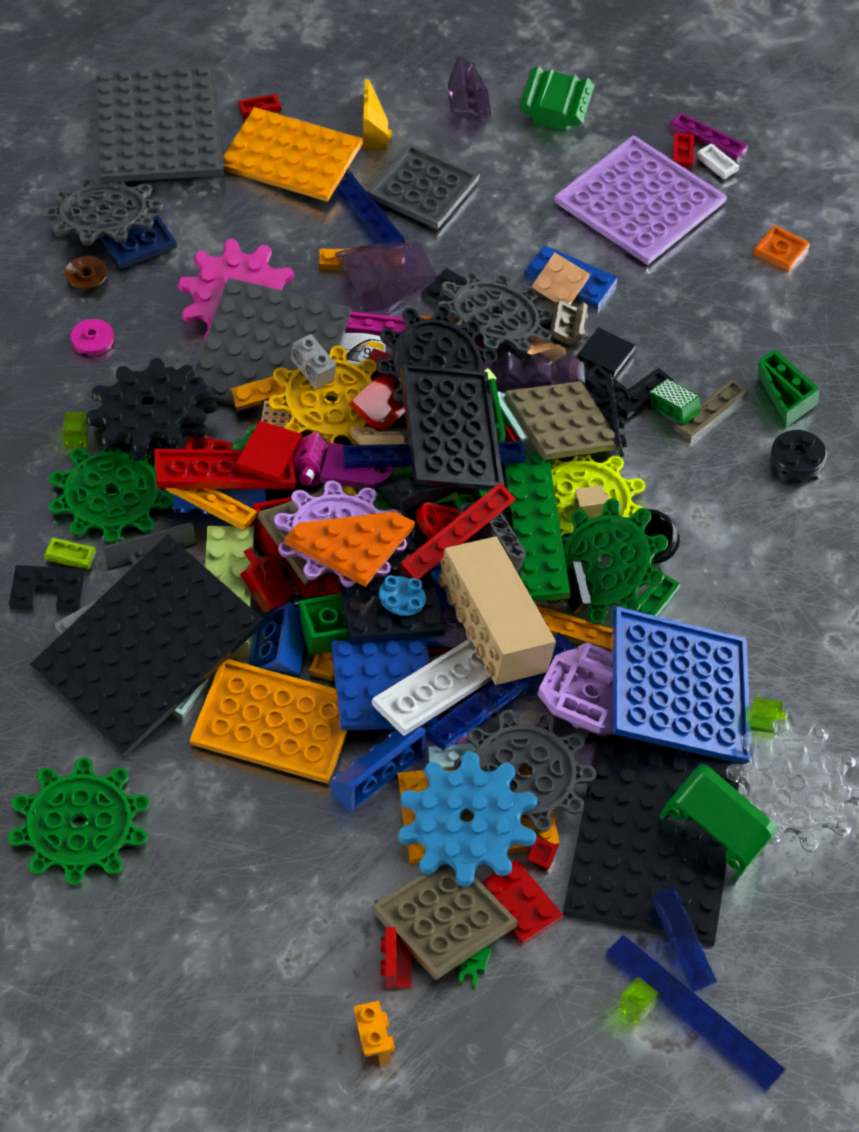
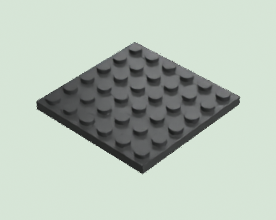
(256, 335)

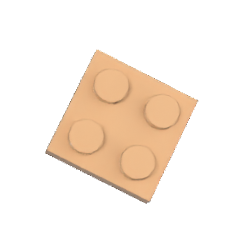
(560, 280)

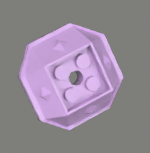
(581, 688)

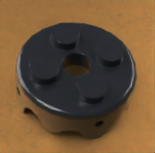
(793, 465)

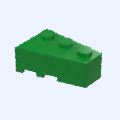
(787, 387)

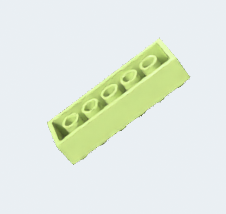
(227, 561)

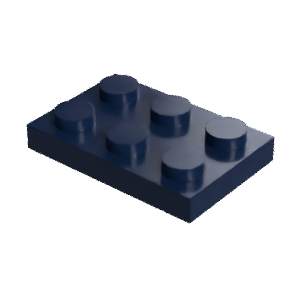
(141, 244)

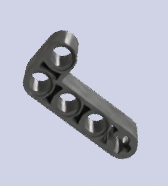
(501, 528)

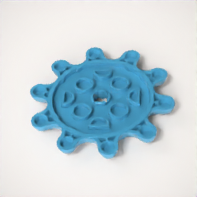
(470, 843)

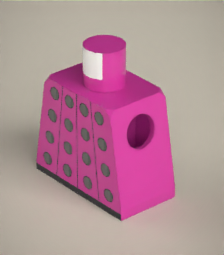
(310, 458)

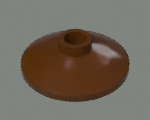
(86, 272)

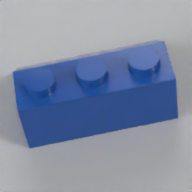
(279, 642)

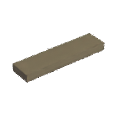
(713, 409)

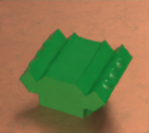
(556, 98)

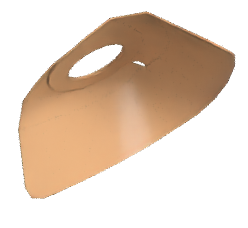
(548, 349)

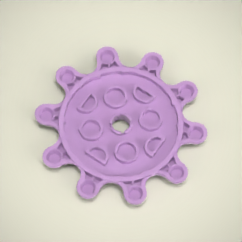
(328, 506)

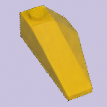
(374, 122)

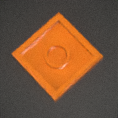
(781, 248)

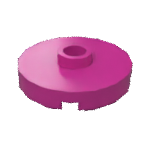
(92, 337)

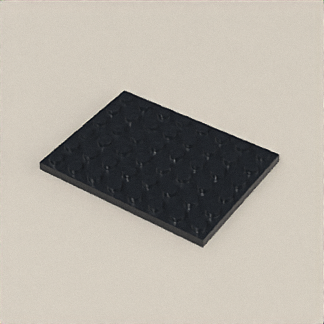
(147, 644)
(632, 853)

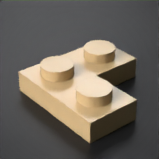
(370, 436)

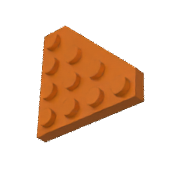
(352, 544)

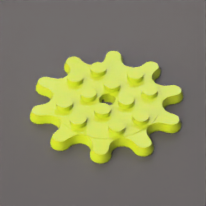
(585, 472)

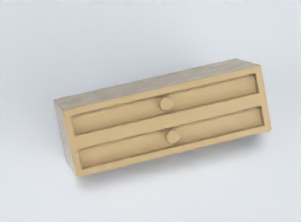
(496, 610)

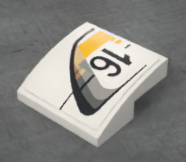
(360, 345)

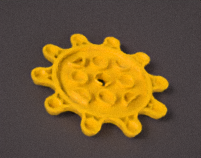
(310, 407)

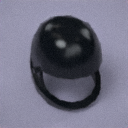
(663, 525)

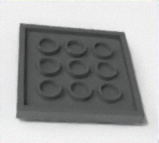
(423, 186)

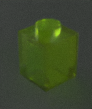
(75, 429)
(765, 713)
(638, 1000)

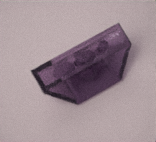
(468, 92)

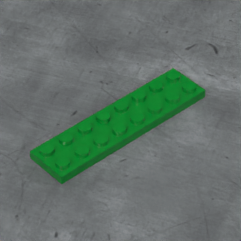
(538, 528)

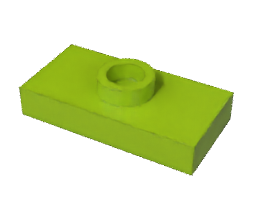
(70, 553)

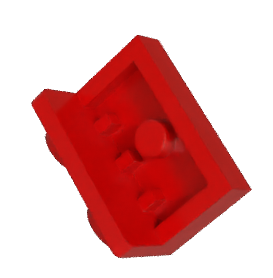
(397, 961)

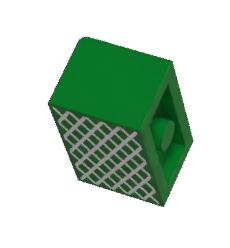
(675, 401)

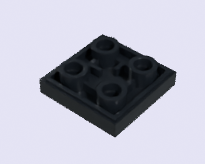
(606, 350)

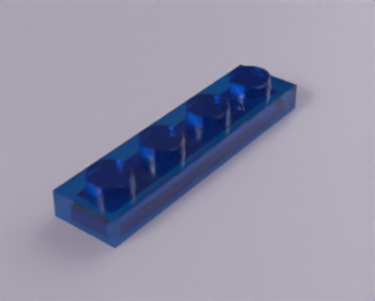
(683, 939)

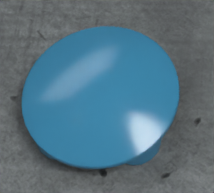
(402, 595)

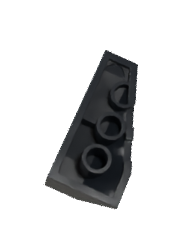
(407, 497)

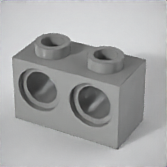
(313, 361)

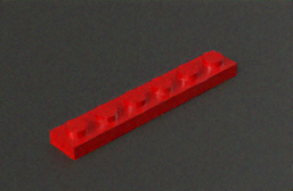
(457, 531)

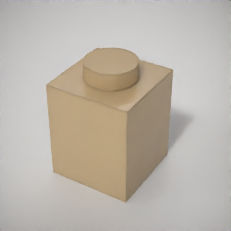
(590, 500)

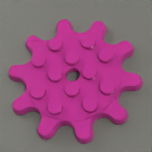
(215, 271)

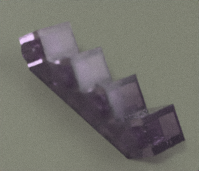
(535, 371)

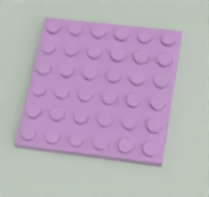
(640, 199)

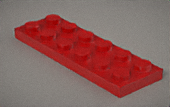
(210, 471)

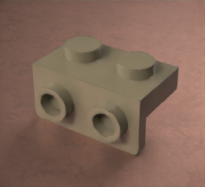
(568, 322)

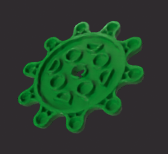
(87, 495)
(630, 553)
(78, 795)

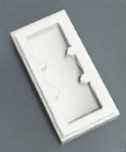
(717, 161)

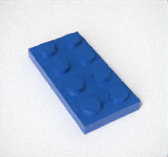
(595, 289)

